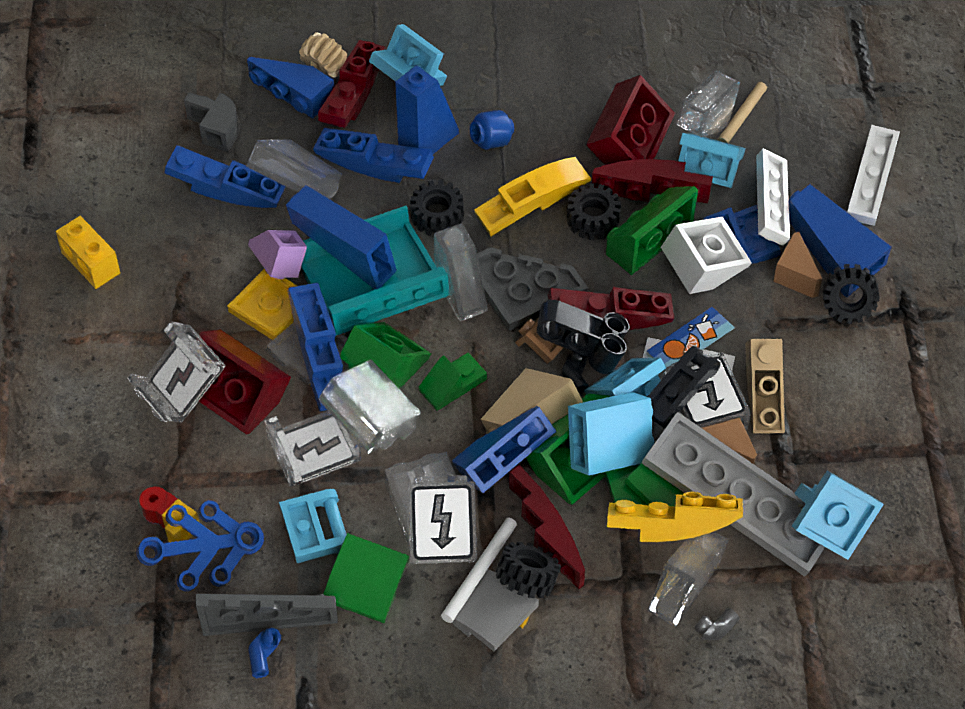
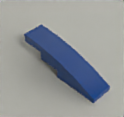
(315, 337)

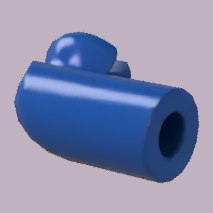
(260, 650)

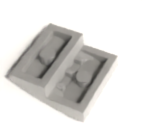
(493, 611)

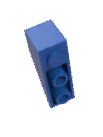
(295, 83)

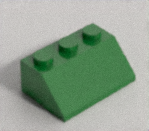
(647, 229)
(553, 463)

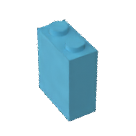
(610, 433)

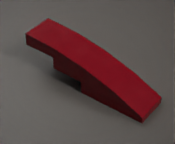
(548, 525)

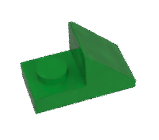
(451, 380)

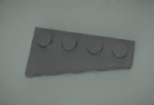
(252, 612)

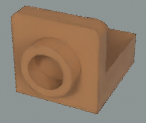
(544, 348)

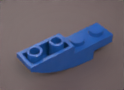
(367, 156)
(223, 182)

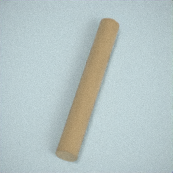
(742, 112)

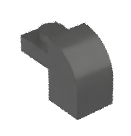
(216, 119)

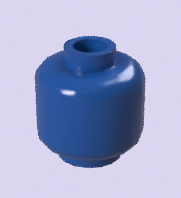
(491, 129)

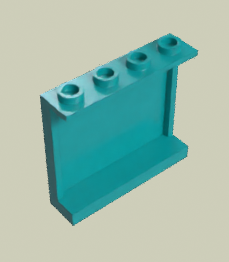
(353, 300)

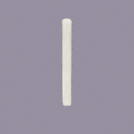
(478, 570)

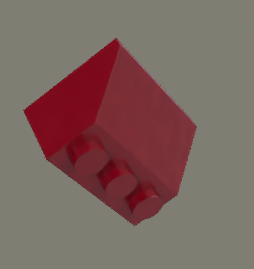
(631, 123)
(246, 386)

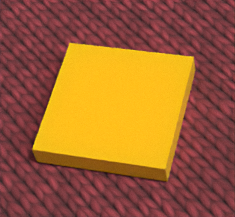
(264, 305)

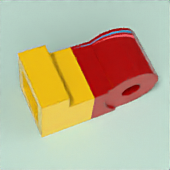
(156, 503)

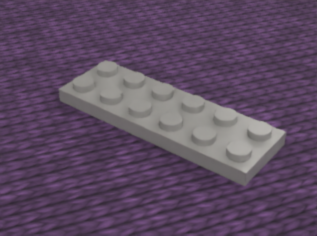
(705, 465)

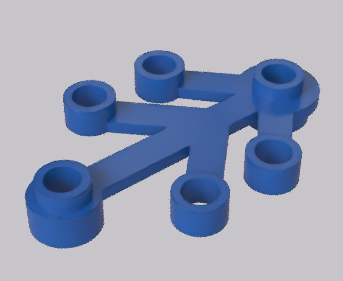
(206, 543)

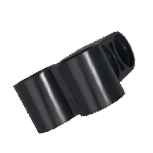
(585, 333)

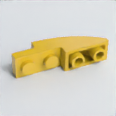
(532, 190)
(689, 518)

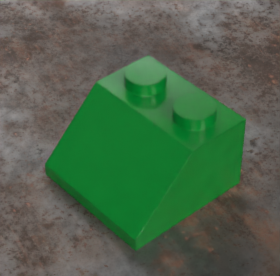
(387, 348)

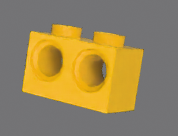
(88, 252)

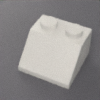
(704, 254)

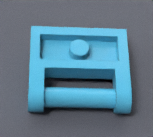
(304, 525)

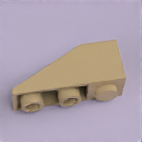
(765, 385)

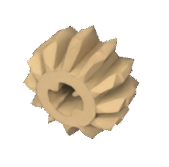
(323, 54)

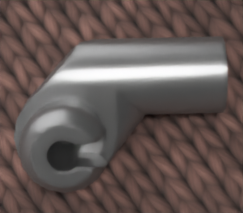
(719, 628)

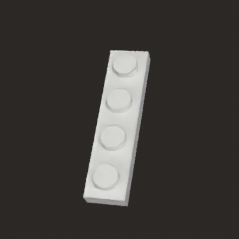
(873, 174)
(772, 197)

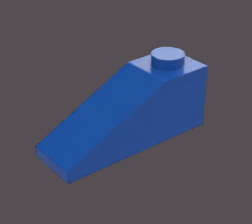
(503, 448)

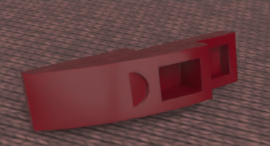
(353, 87)
(644, 176)
(639, 307)

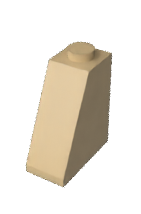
(529, 390)

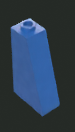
(423, 112)
(343, 235)
(835, 235)

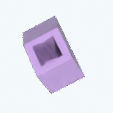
(279, 252)

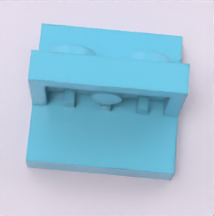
(405, 52)
(711, 158)
(635, 376)
(835, 514)

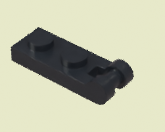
(681, 384)

